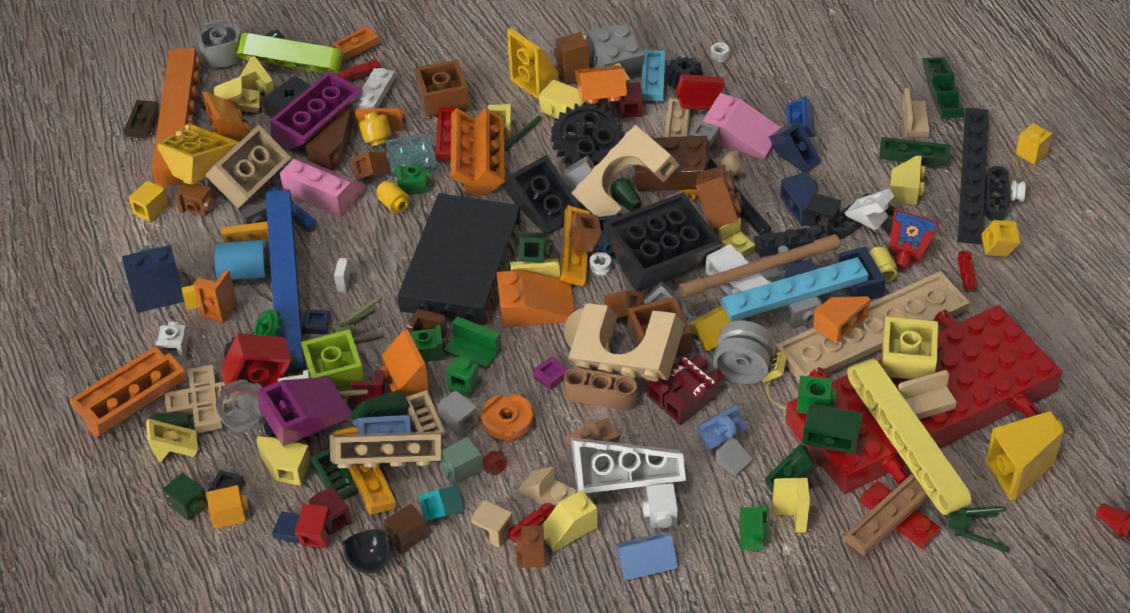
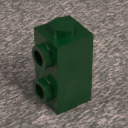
(535, 247)

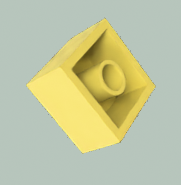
(909, 347)

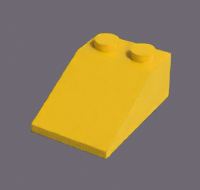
(529, 64)

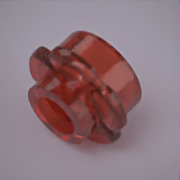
(494, 462)

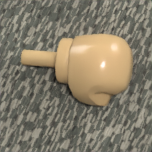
(733, 163)

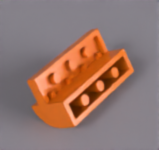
(477, 151)
(127, 390)

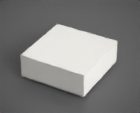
(342, 275)

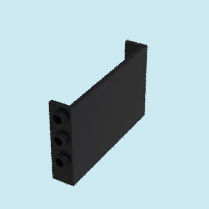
(458, 257)

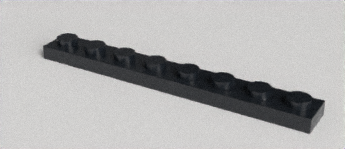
(973, 176)

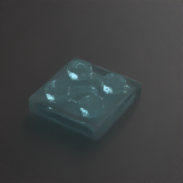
(411, 151)

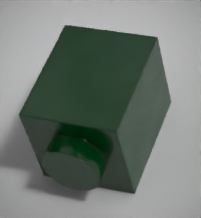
(185, 496)

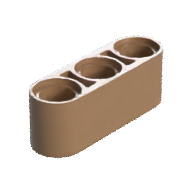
(600, 389)

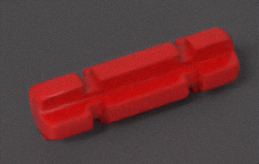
(359, 70)
(967, 270)
(536, 518)

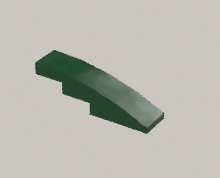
(942, 87)

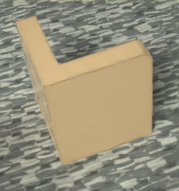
(494, 520)

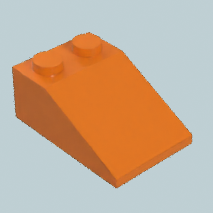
(533, 299)

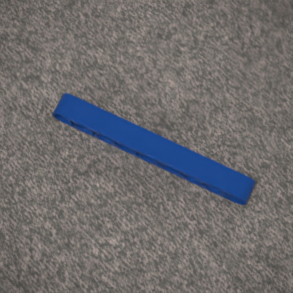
(284, 273)

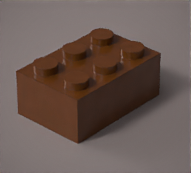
(692, 156)

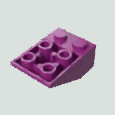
(301, 407)

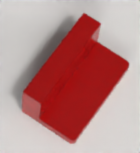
(698, 91)

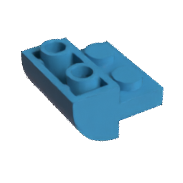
(242, 259)

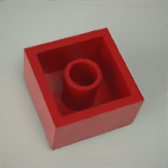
(256, 359)

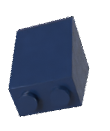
(153, 278)

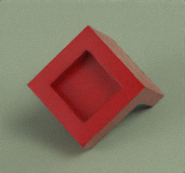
(311, 526)

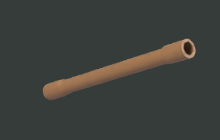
(702, 284)

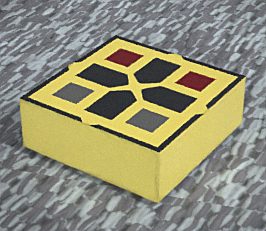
(777, 366)

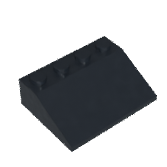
(661, 241)

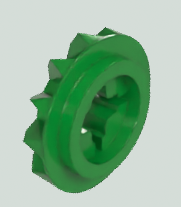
(268, 323)

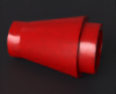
(1115, 518)

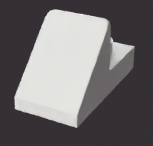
(871, 209)

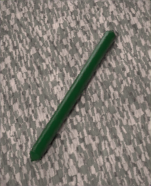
(522, 132)

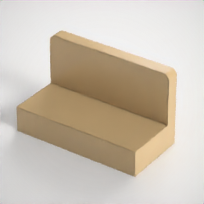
(914, 117)
(928, 394)

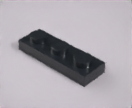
(768, 243)

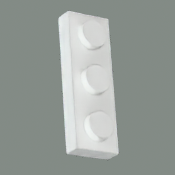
(374, 89)

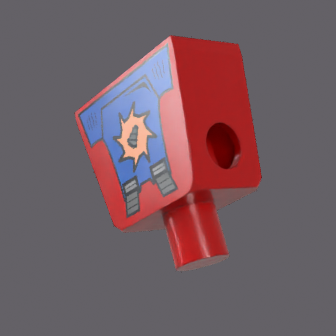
(910, 237)

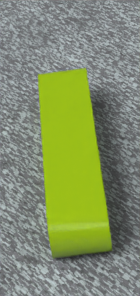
(290, 53)

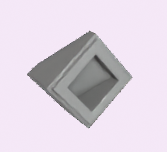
(733, 457)

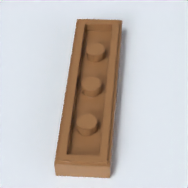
(886, 516)

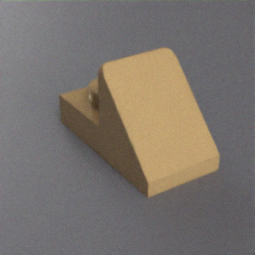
(544, 488)

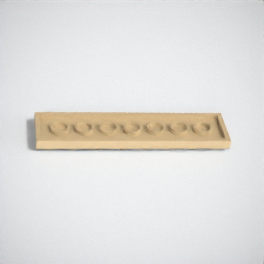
(917, 301)

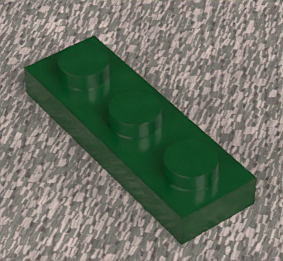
(904, 150)

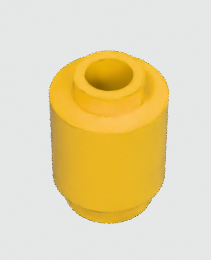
(392, 196)

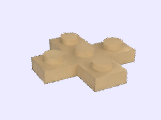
(198, 399)

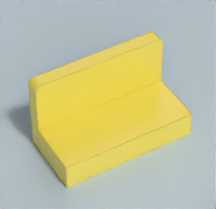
(549, 267)
(792, 498)

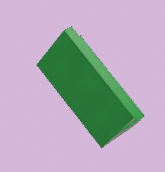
(474, 342)

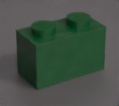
(832, 428)

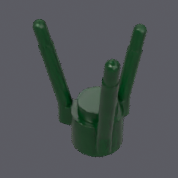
(962, 518)

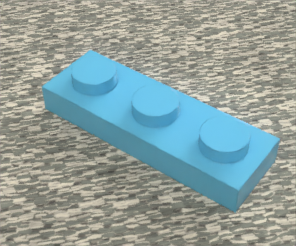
(653, 75)

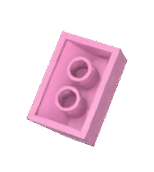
(320, 186)

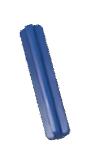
(300, 215)

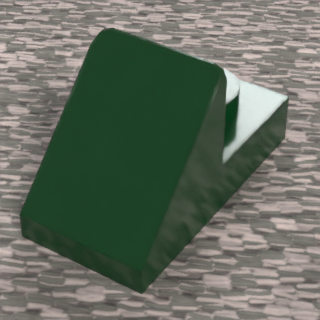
(796, 465)

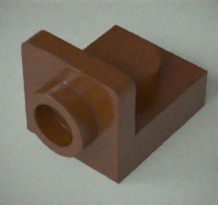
(426, 320)

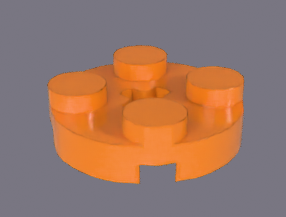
(511, 428)

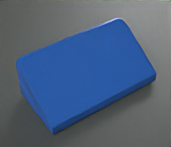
(801, 111)

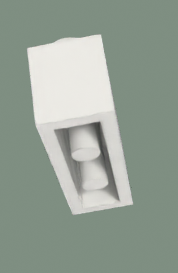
(729, 258)

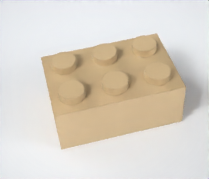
(248, 166)

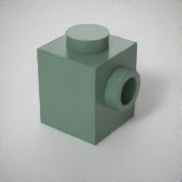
(461, 460)

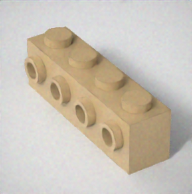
(385, 448)

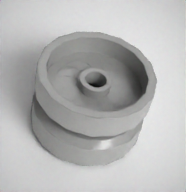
(743, 352)

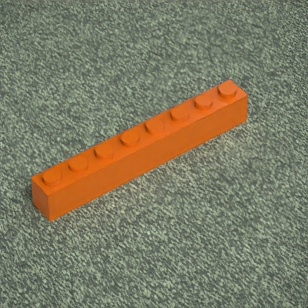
(176, 106)

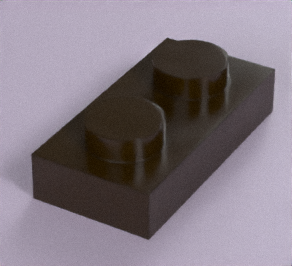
(141, 119)

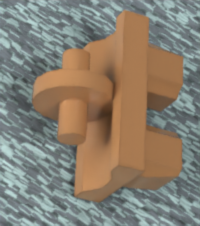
(593, 430)

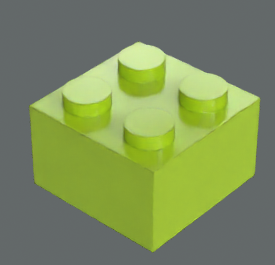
(334, 358)

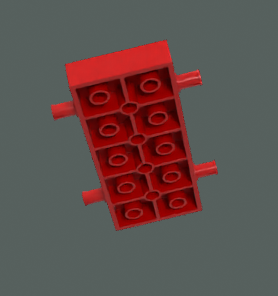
(991, 375)

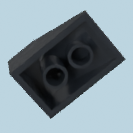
(541, 194)

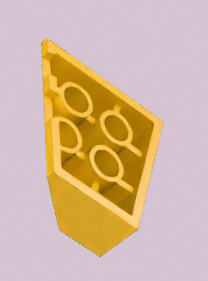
(194, 152)

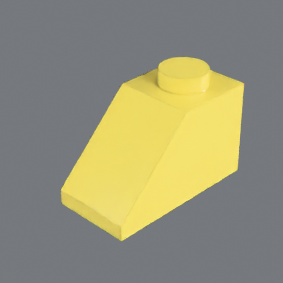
(570, 521)

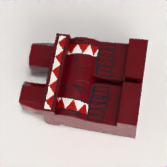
(686, 389)

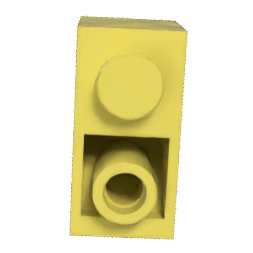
(906, 182)
(285, 462)

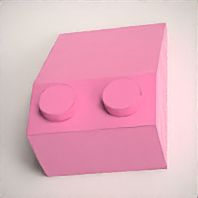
(741, 126)

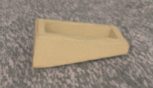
(420, 399)

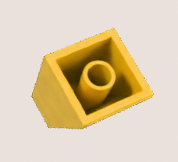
(1024, 451)

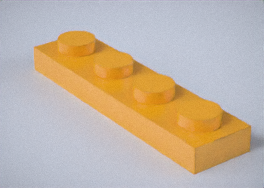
(572, 261)
(371, 484)

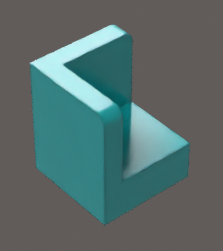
(441, 503)

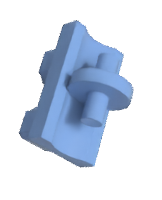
(721, 427)

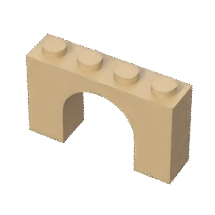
(632, 150)
(650, 360)

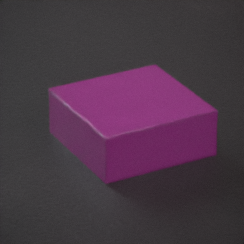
(550, 372)

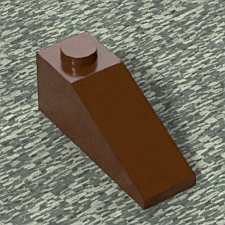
(331, 144)

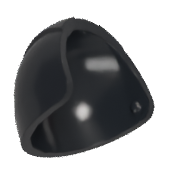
(368, 550)

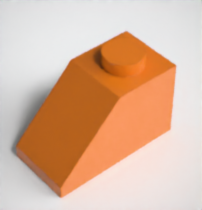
(840, 316)

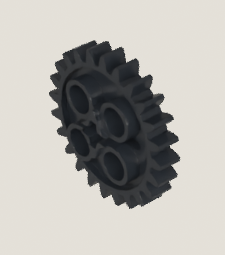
(586, 135)

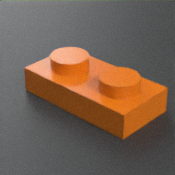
(357, 42)

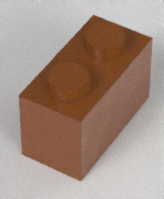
(571, 54)

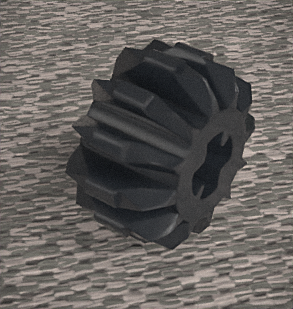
(682, 66)

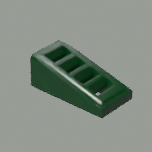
(388, 404)
(324, 458)

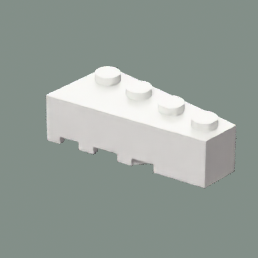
(619, 465)

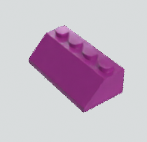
(312, 110)

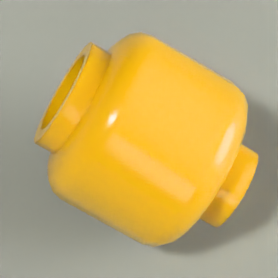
(375, 128)

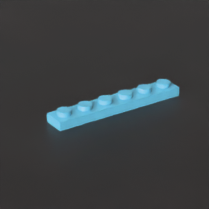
(794, 289)

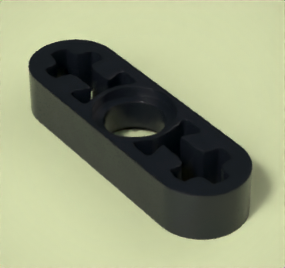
(1003, 187)

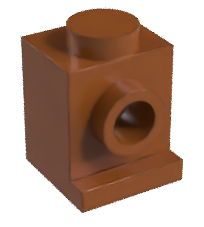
(195, 199)
(584, 232)
(531, 547)

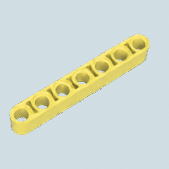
(909, 437)

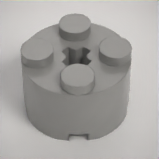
(219, 44)

